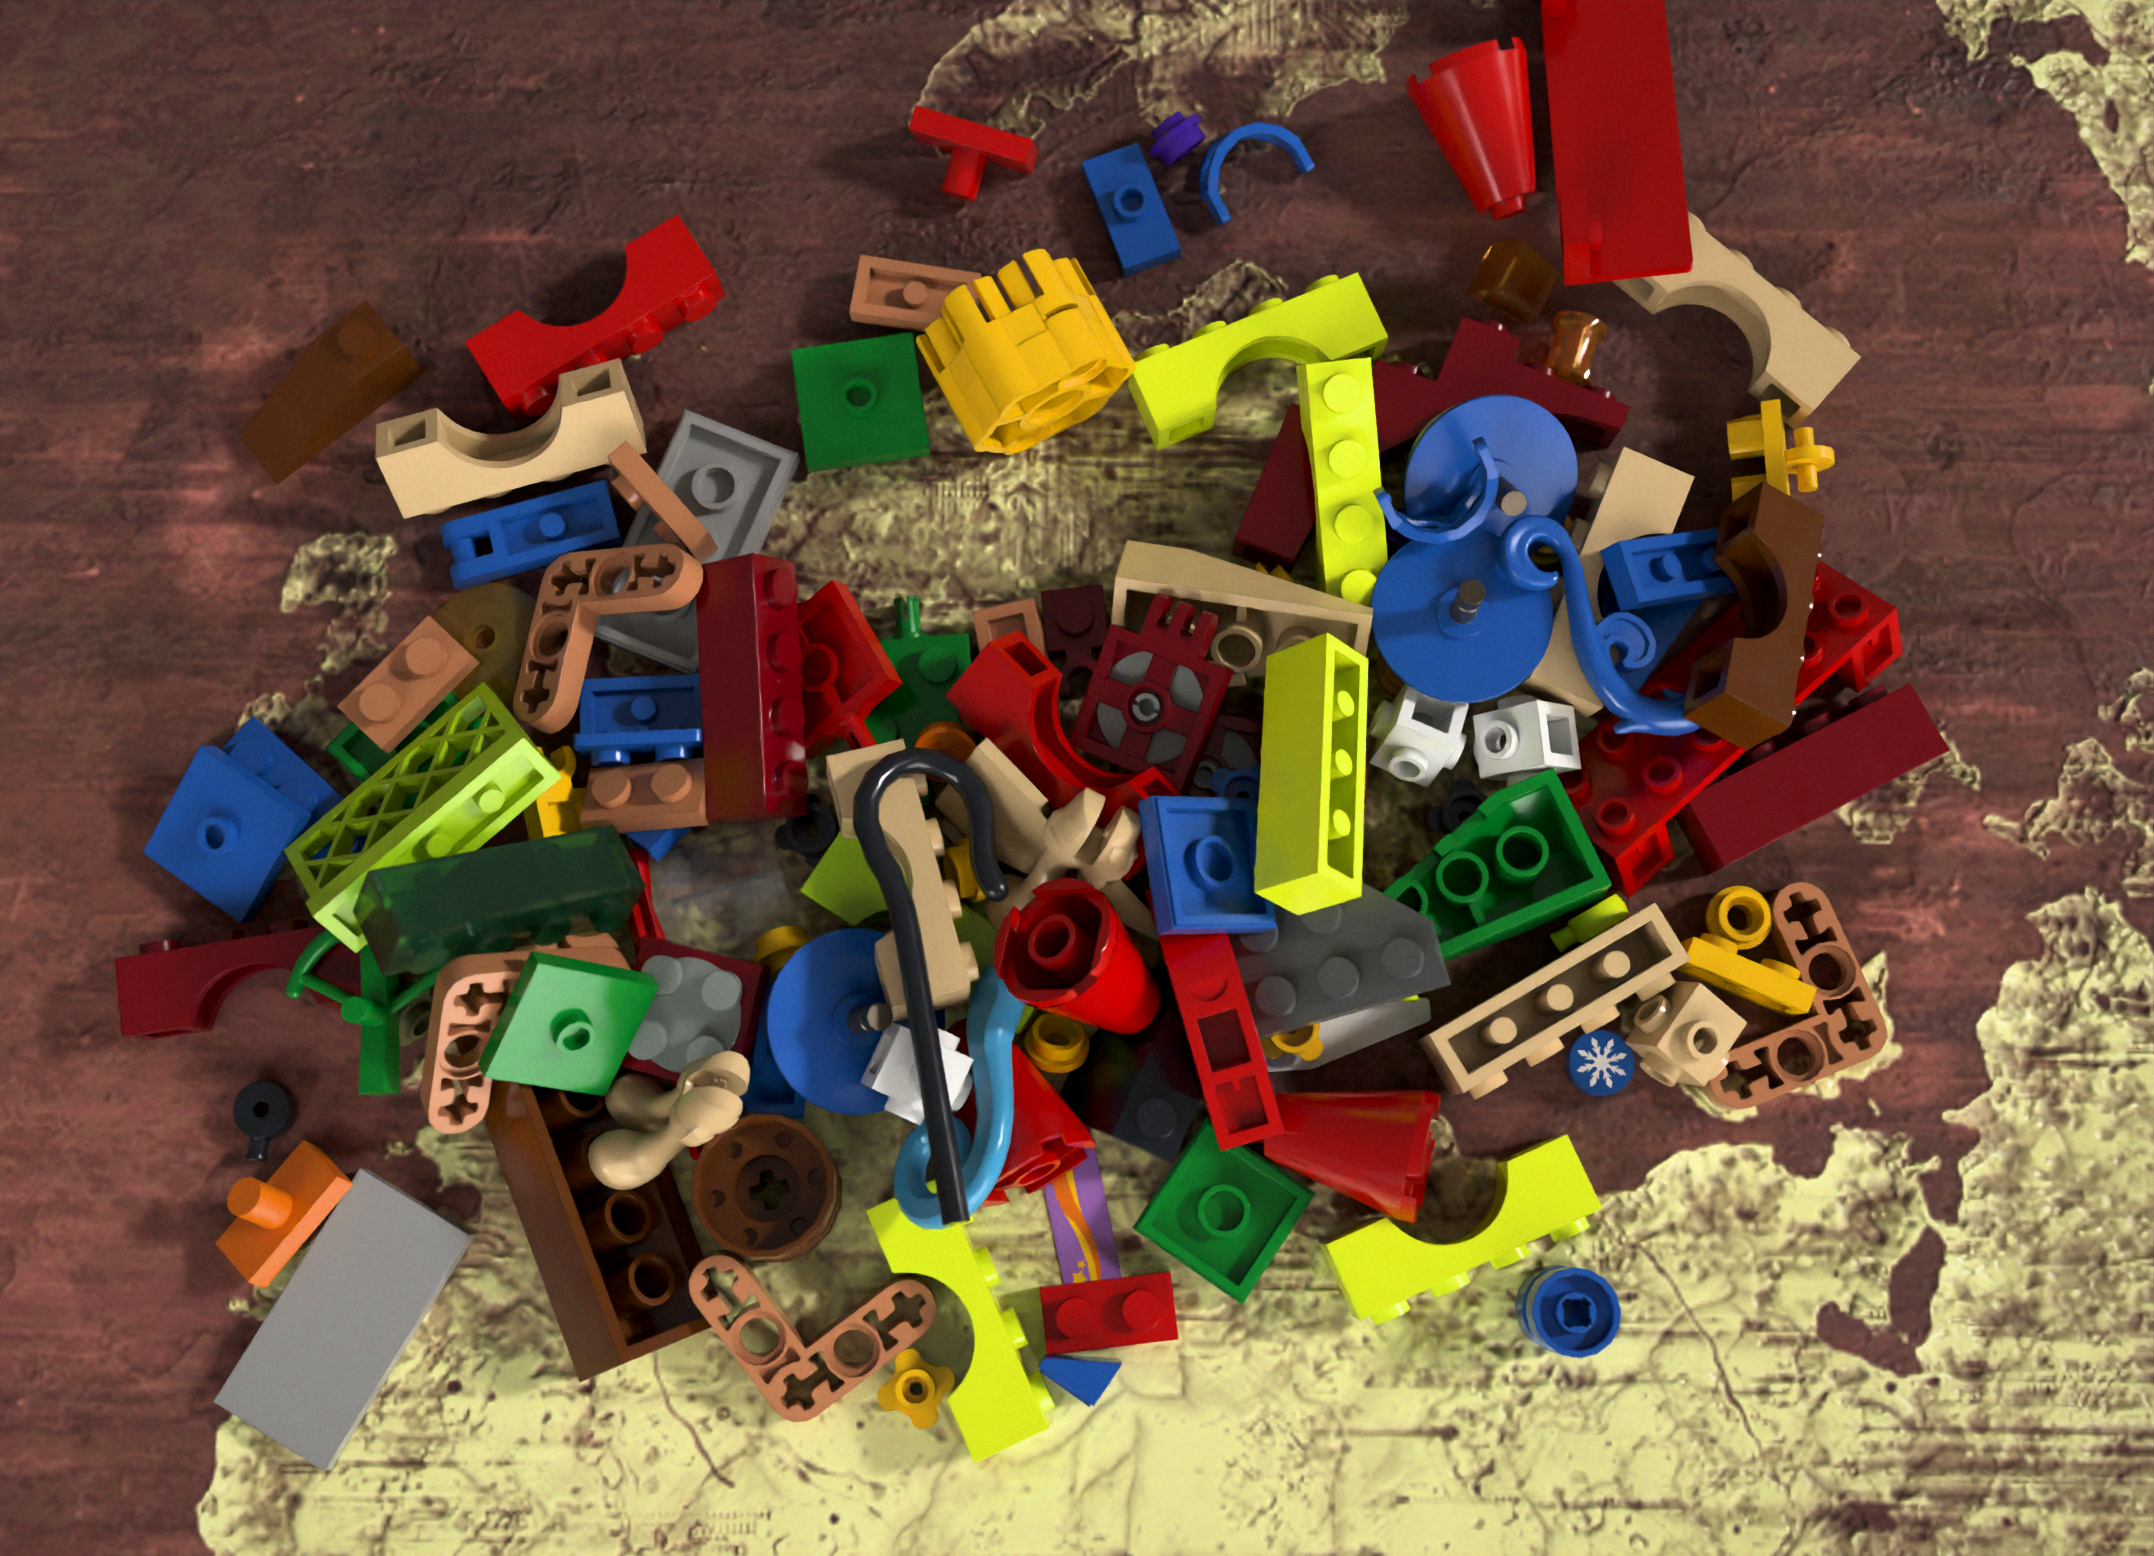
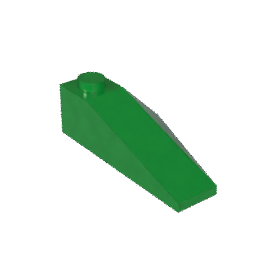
(1506, 869)

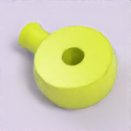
(1591, 922)

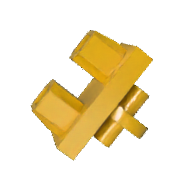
(1765, 436)

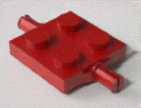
(840, 669)

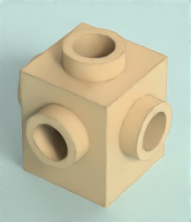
(1684, 1034)

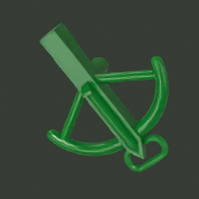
(375, 1011)

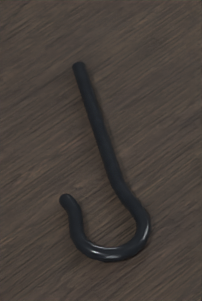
(910, 943)

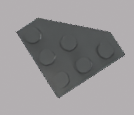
(1337, 962)

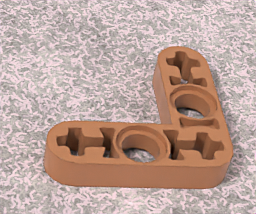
(563, 603)
(477, 1016)
(1821, 1028)
(792, 1352)

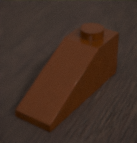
(329, 391)

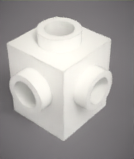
(1417, 736)
(1525, 739)
(895, 1072)

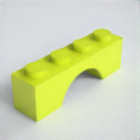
(1180, 383)
(1345, 469)
(1534, 1195)
(998, 1396)

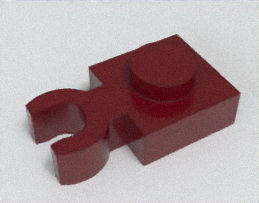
(1074, 629)

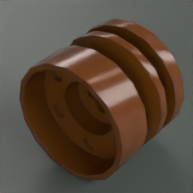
(737, 1167)

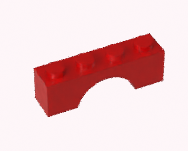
(663, 287)
(1013, 703)

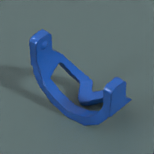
(1213, 157)
(1443, 528)

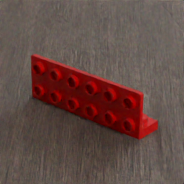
(1615, 140)
(1643, 779)

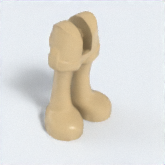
(1075, 843)
(665, 1122)

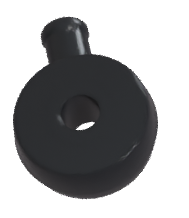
(261, 1128)

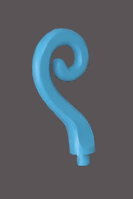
(990, 1033)

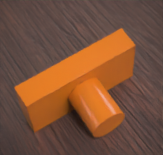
(281, 1213)

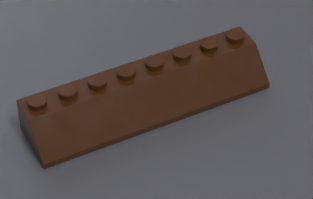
(606, 1255)

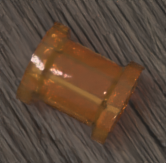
(1574, 346)

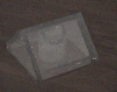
(724, 890)

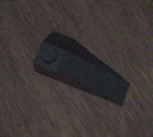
(1140, 1083)

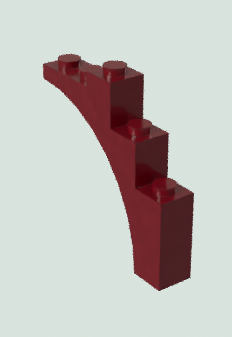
(1476, 365)

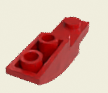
(1221, 1036)

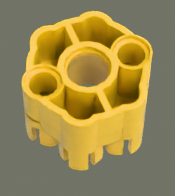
(1027, 367)

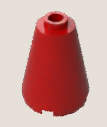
(1483, 123)
(1076, 959)
(1045, 1130)
(1361, 1144)

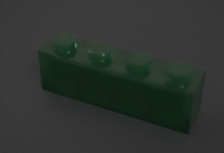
(497, 899)

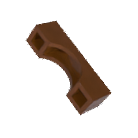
(1771, 556)

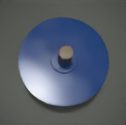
(1528, 449)
(1456, 621)
(829, 1019)

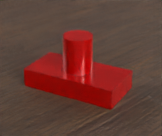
(971, 149)

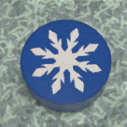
(1599, 1063)

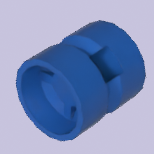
(1568, 1310)

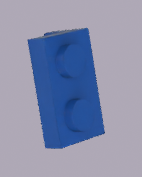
(639, 719)

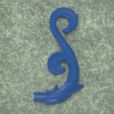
(1591, 640)

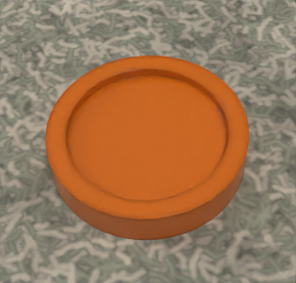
(948, 737)

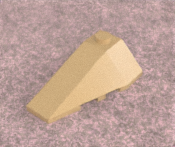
(1253, 608)
(1019, 829)

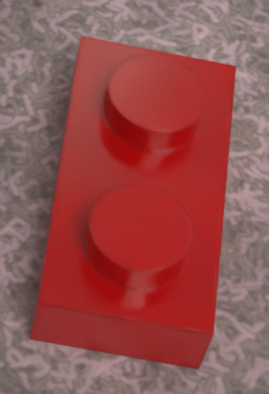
(1108, 1313)

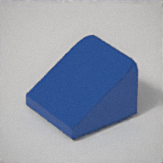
(1080, 1375)

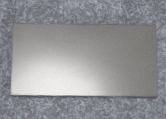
(734, 492)
(344, 1319)

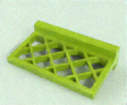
(451, 816)

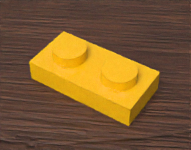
(1765, 984)

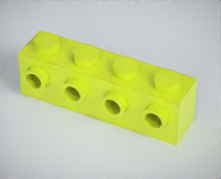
(1312, 776)

